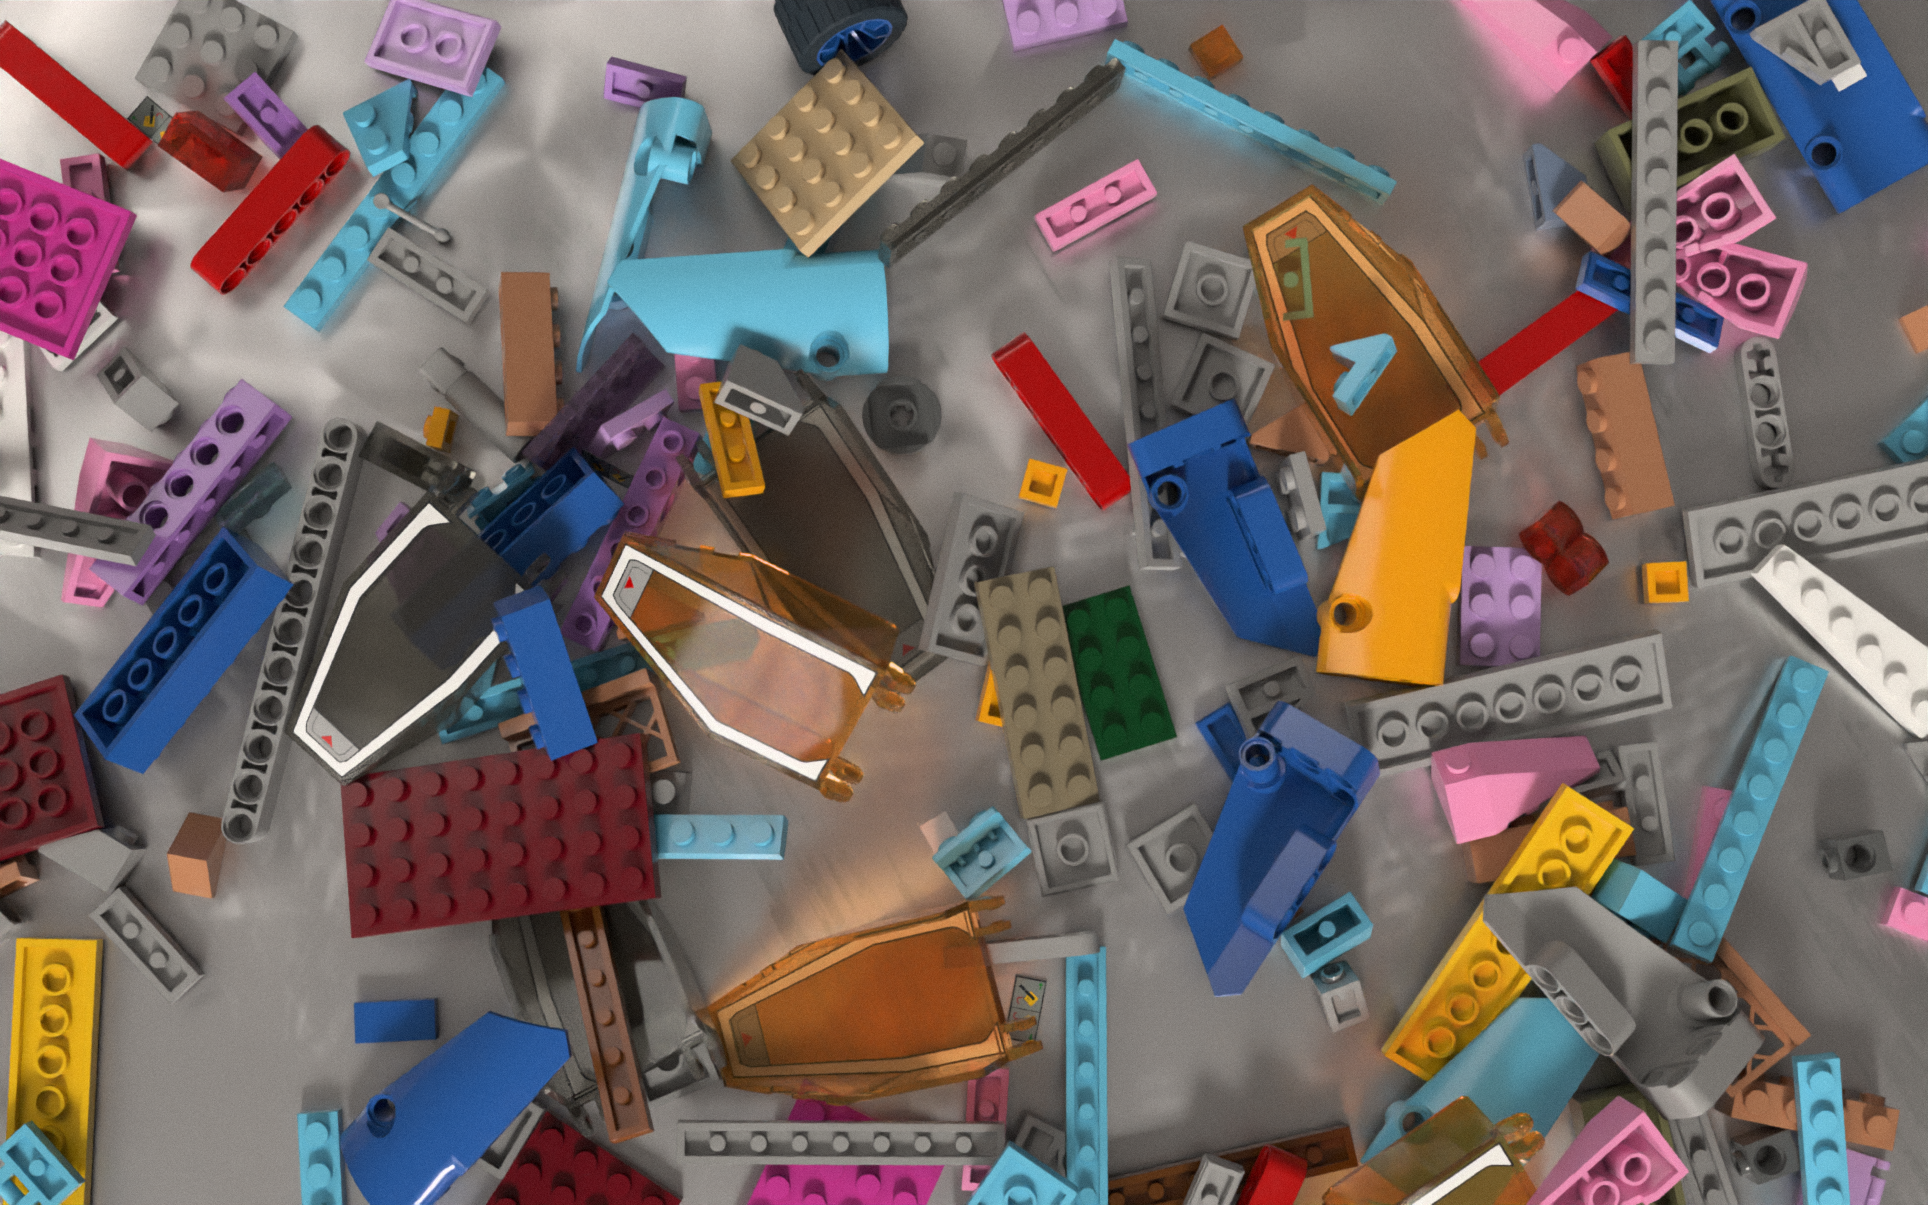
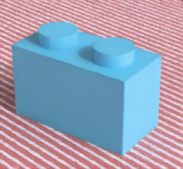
(1639, 900)
(1326, 935)

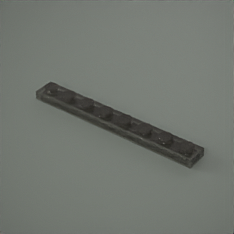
(989, 170)

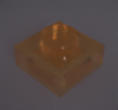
(1215, 53)

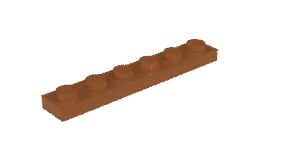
(606, 1024)

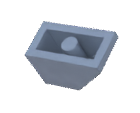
(1548, 184)

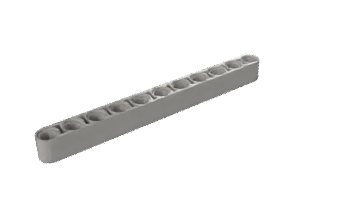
(280, 645)

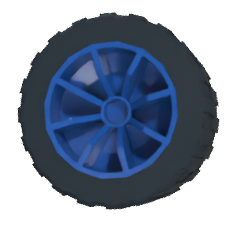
(824, 27)

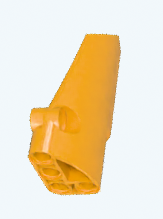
(1403, 562)

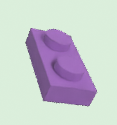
(638, 83)
(266, 114)

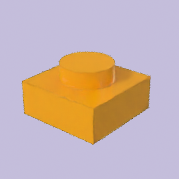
(440, 429)
(1042, 483)
(1665, 582)

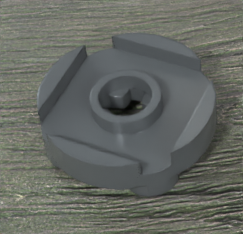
(883, 403)

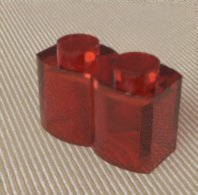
(1563, 547)

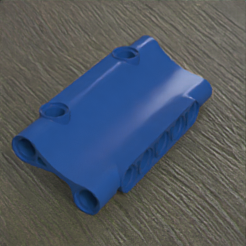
(1871, 123)

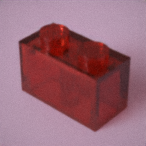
(210, 151)

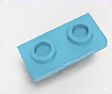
(981, 853)

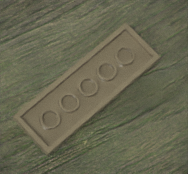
(1037, 692)

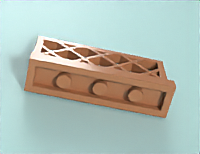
(607, 700)
(1760, 1000)

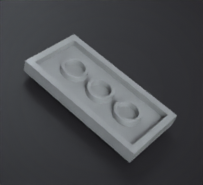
(975, 548)

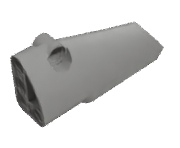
(1628, 997)

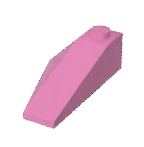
(1545, 34)
(1713, 212)
(1745, 285)
(113, 485)
(1498, 781)
(1613, 1162)

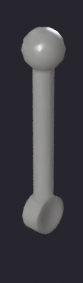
(382, 201)

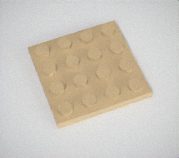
(826, 153)

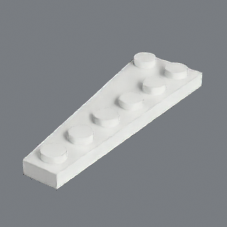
(16, 437)
(1866, 643)

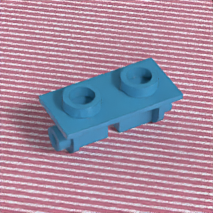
(492, 502)

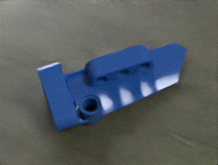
(1230, 527)
(1273, 840)
(450, 1109)

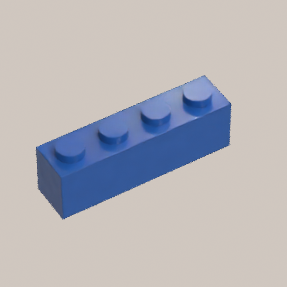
(544, 672)

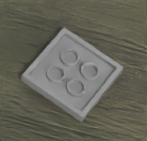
(211, 51)

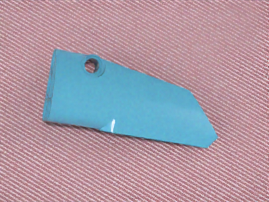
(666, 144)
(768, 303)
(1518, 1063)

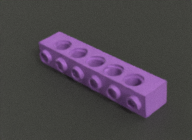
(211, 487)
(644, 512)

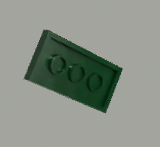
(1116, 674)

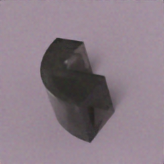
(413, 460)

